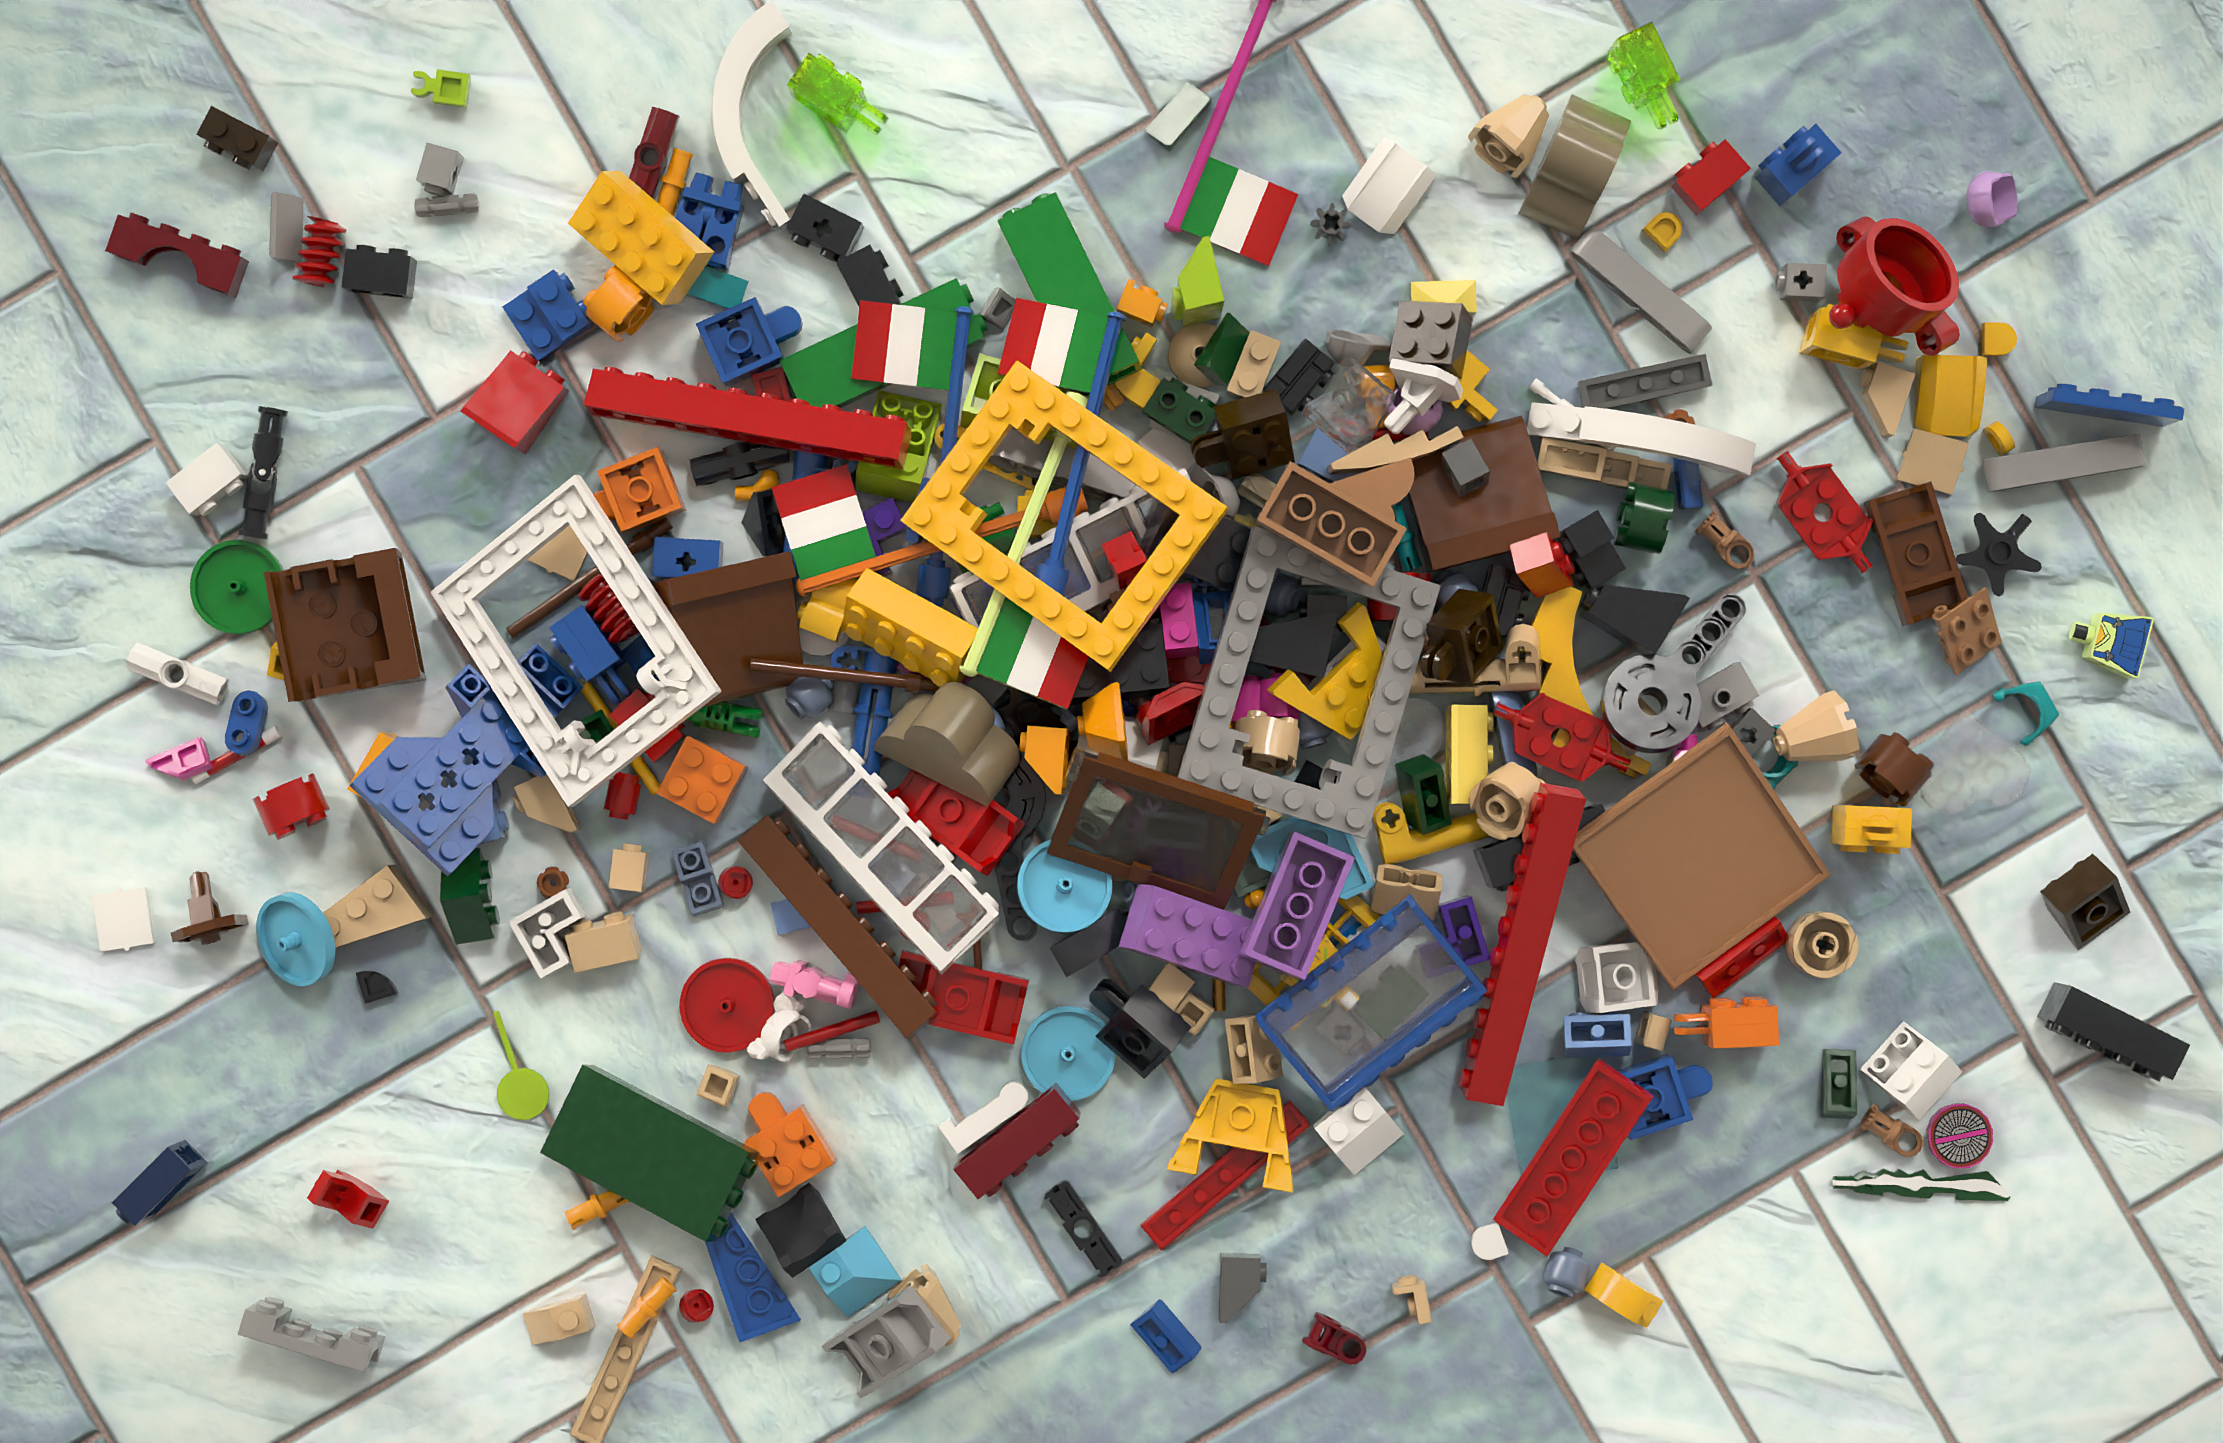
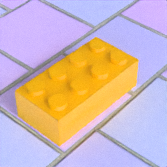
(640, 237)
(907, 628)

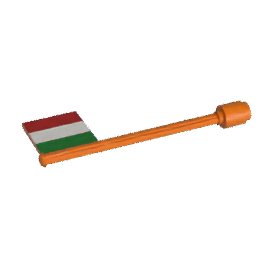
(832, 536)

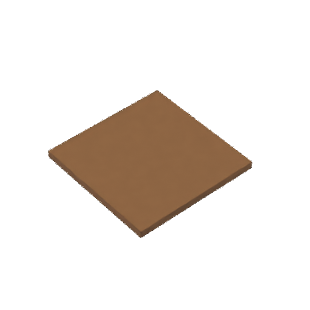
(1699, 856)

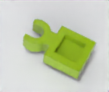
(447, 88)

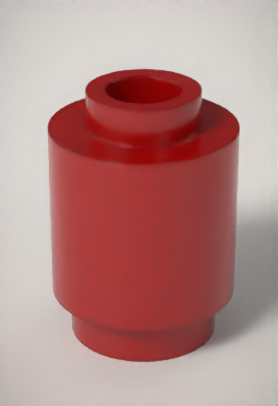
(622, 795)

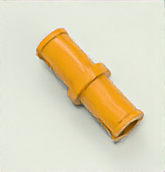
(674, 180)
(593, 1208)
(646, 1307)

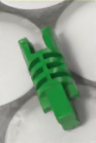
(725, 716)

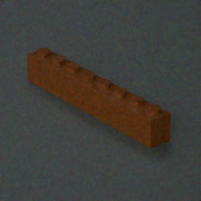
(838, 927)

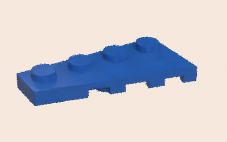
(748, 1286)

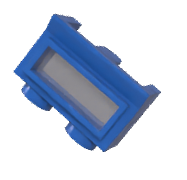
(1209, 618)

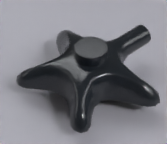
(1999, 551)
(1023, 711)

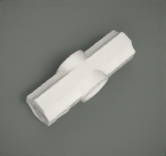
(159, 667)

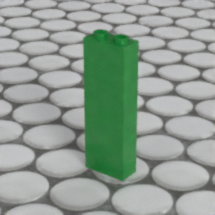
(1060, 268)
(824, 369)

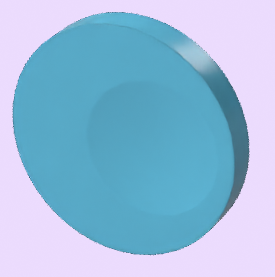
(1060, 892)
(295, 939)
(1064, 1051)

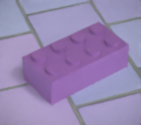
(1296, 906)
(1188, 935)

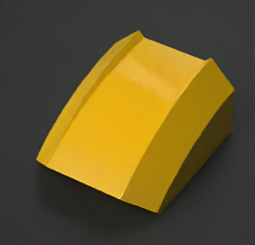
(1949, 394)

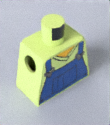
(2114, 642)

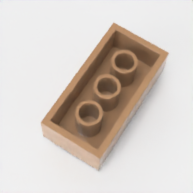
(1330, 525)

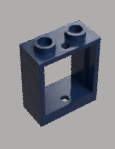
(158, 1183)

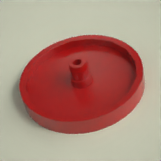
(726, 1004)

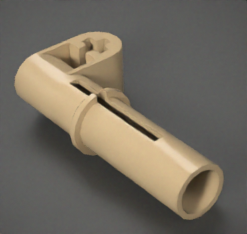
(1511, 672)

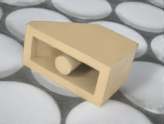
(1886, 395)
(544, 803)
(559, 1320)

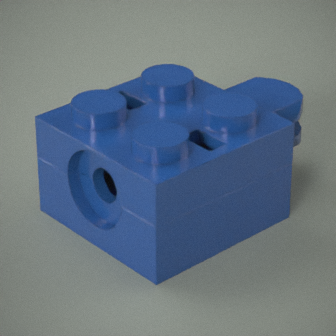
(1803, 159)
(750, 341)
(590, 651)
(1671, 1092)

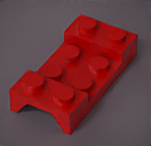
(958, 822)
(971, 997)

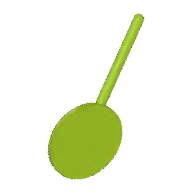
(521, 1091)

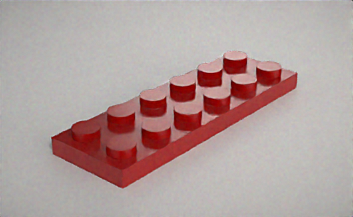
(1573, 1157)

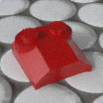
(1169, 711)

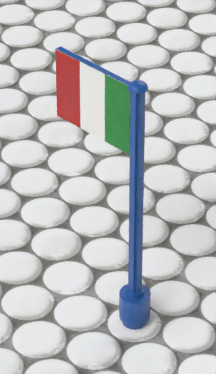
(922, 351)
(1071, 353)

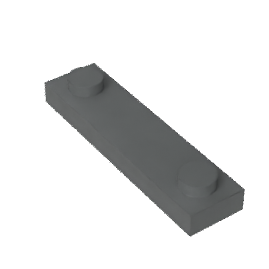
(1645, 383)

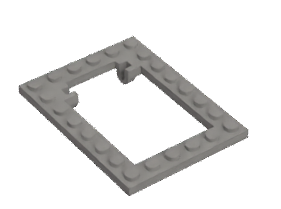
(1215, 749)

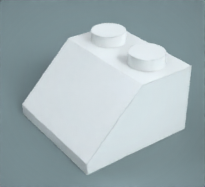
(1358, 1130)

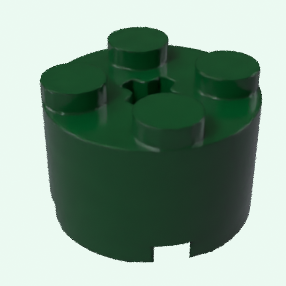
(1644, 518)

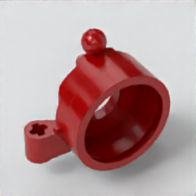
(1896, 282)

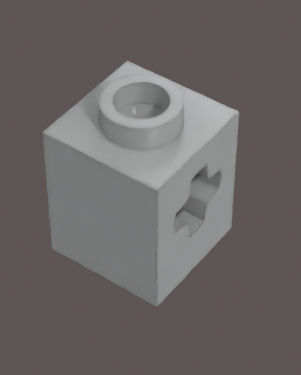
(439, 169)
(1812, 274)

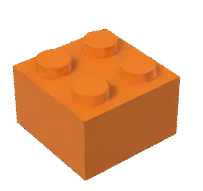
(702, 779)

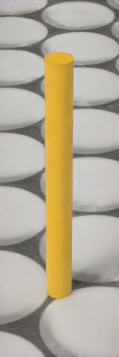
(638, 764)

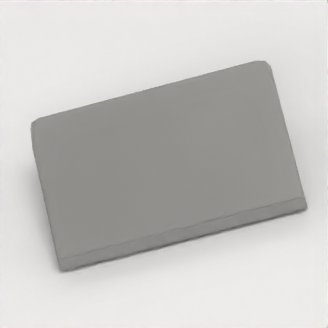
(286, 227)

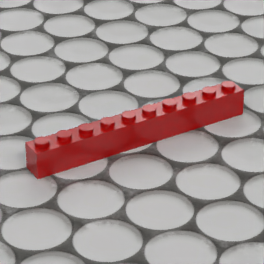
(748, 417)
(1521, 943)

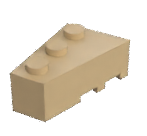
(376, 907)

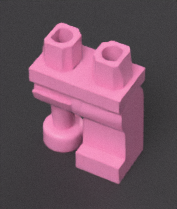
(814, 983)

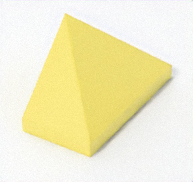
(1447, 292)

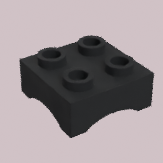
(801, 1230)

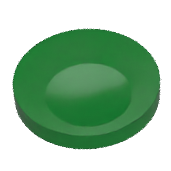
(231, 586)

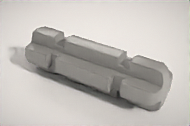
(446, 205)
(840, 1048)

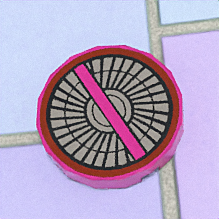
(1959, 1135)

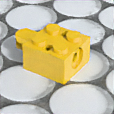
(1850, 346)
(1866, 826)

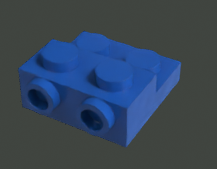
(548, 314)

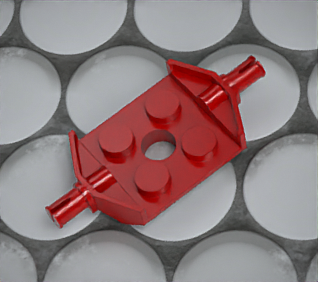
(1847, 525)
(1588, 737)

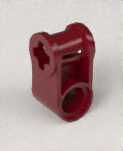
(1333, 1339)

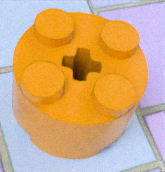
(618, 305)

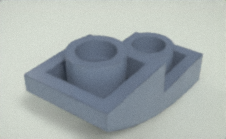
(698, 879)

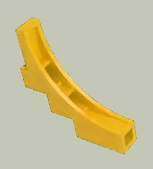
(1555, 627)

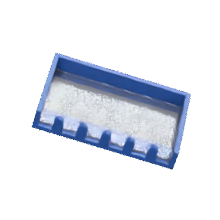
(1371, 1003)

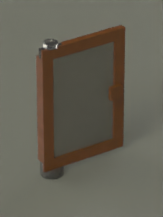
(1155, 828)

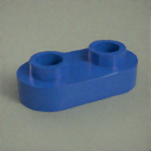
(247, 722)

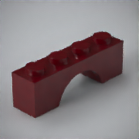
(140, 242)

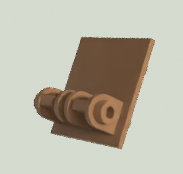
(1967, 630)

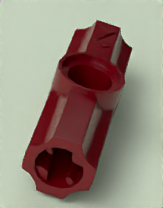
(658, 137)

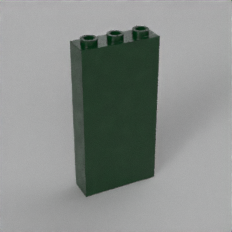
(650, 1153)

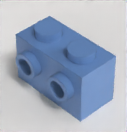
(1596, 1035)

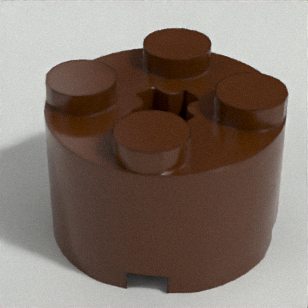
(1894, 768)

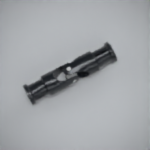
(266, 450)

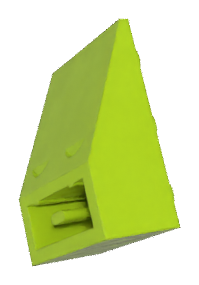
(895, 482)

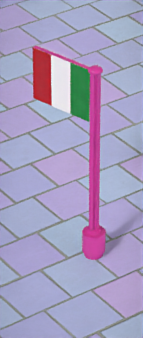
(1226, 202)

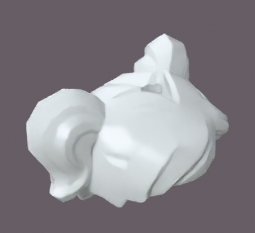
(782, 1025)

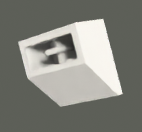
(1911, 1070)

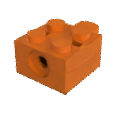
(640, 494)
(1733, 1024)
(784, 1143)

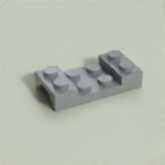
(270, 1323)
(889, 1340)

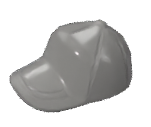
(1358, 345)
(1218, 487)

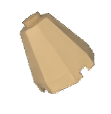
(1511, 134)
(1818, 732)
(933, 1295)

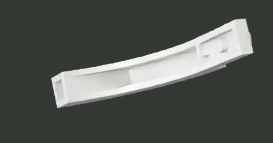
(735, 71)
(1643, 433)

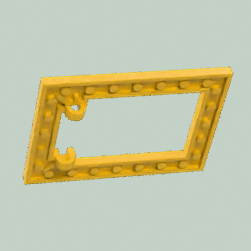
(950, 519)

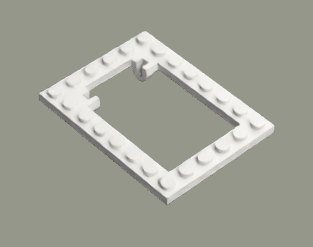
(685, 684)

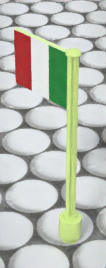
(1013, 643)

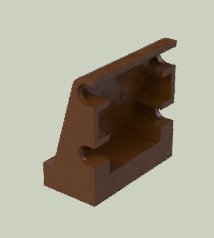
(1489, 518)
(738, 616)
(345, 625)

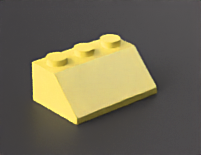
(1466, 749)

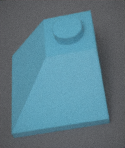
(855, 1272)

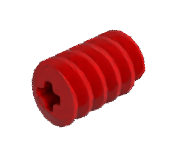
(319, 252)
(608, 609)

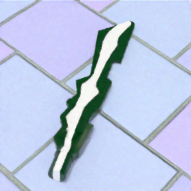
(1920, 1185)

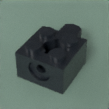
(1139, 1025)

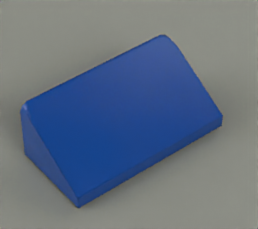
(1688, 484)
(1166, 1336)

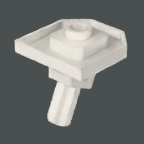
(1419, 389)

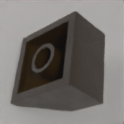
(2086, 901)

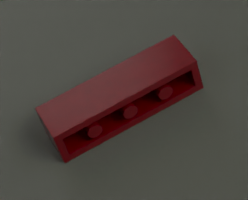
(1017, 1141)

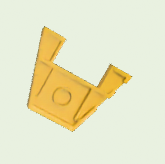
(1345, 692)
(1243, 1119)

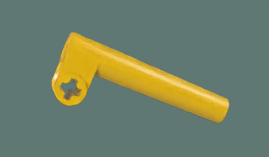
(1401, 844)

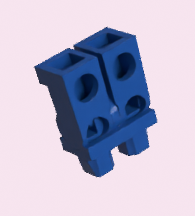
(713, 214)

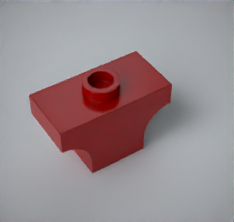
(1124, 558)

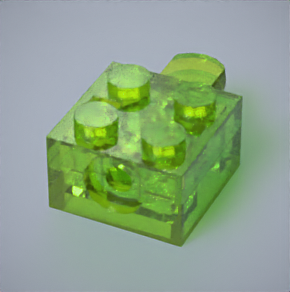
(1645, 73)
(832, 95)

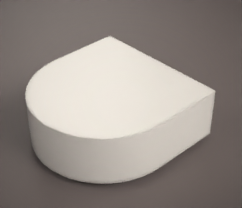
(1489, 1242)

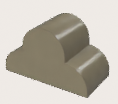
(1575, 167)
(952, 741)

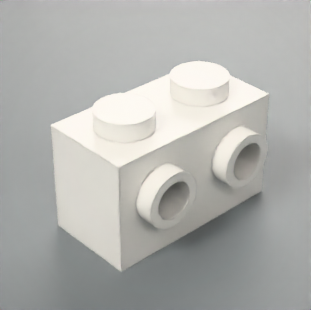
(207, 480)

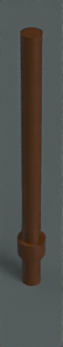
(641, 542)
(911, 682)

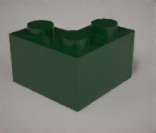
(468, 900)

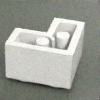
(540, 929)

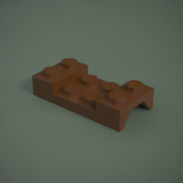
(1916, 552)

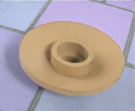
(1182, 351)

